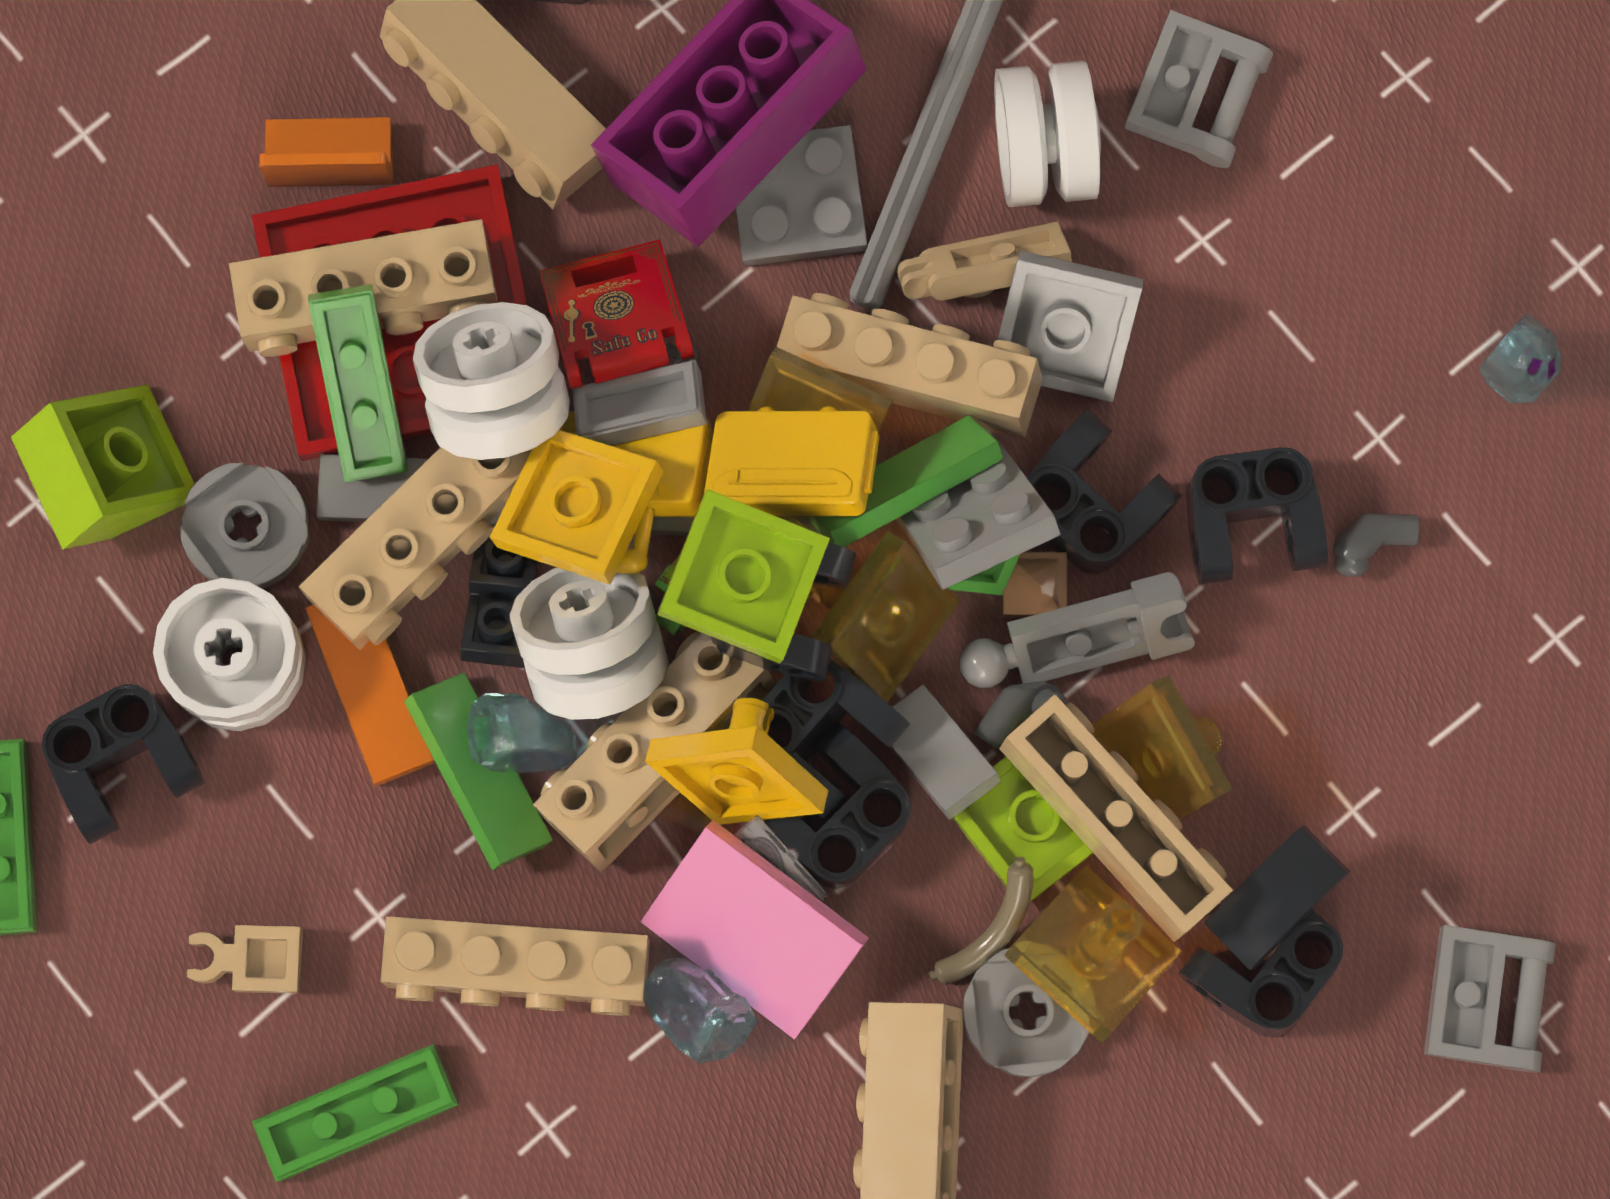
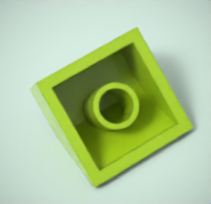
(103, 464)

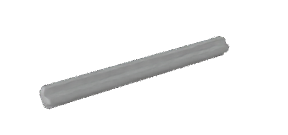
(923, 153)

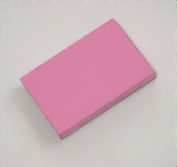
(754, 929)

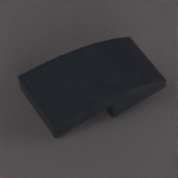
(494, 585)
(1277, 897)

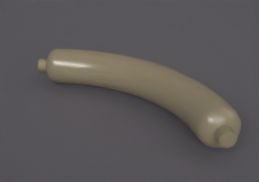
(998, 932)

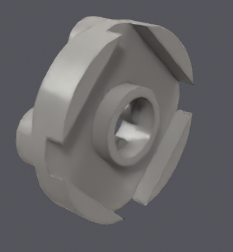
(253, 490)
(1004, 1041)

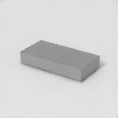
(641, 404)
(941, 755)

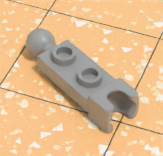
(1086, 635)

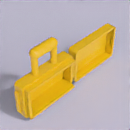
(763, 459)

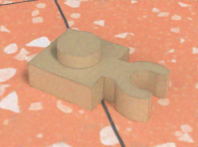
(260, 959)

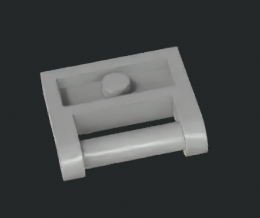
(1178, 83)
(1469, 994)

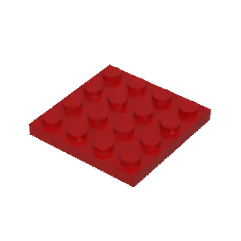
(375, 214)

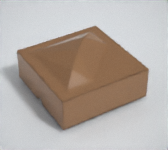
(1036, 585)

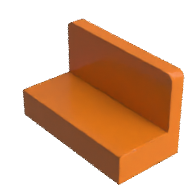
(328, 152)

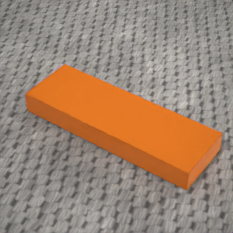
(373, 702)

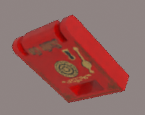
(615, 312)

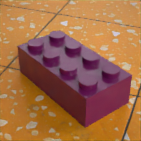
(728, 110)

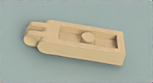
(978, 264)

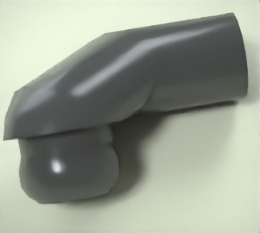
(1367, 535)
(1014, 707)

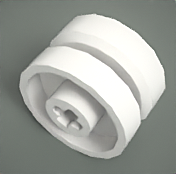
(1053, 133)
(491, 380)
(207, 624)
(588, 643)

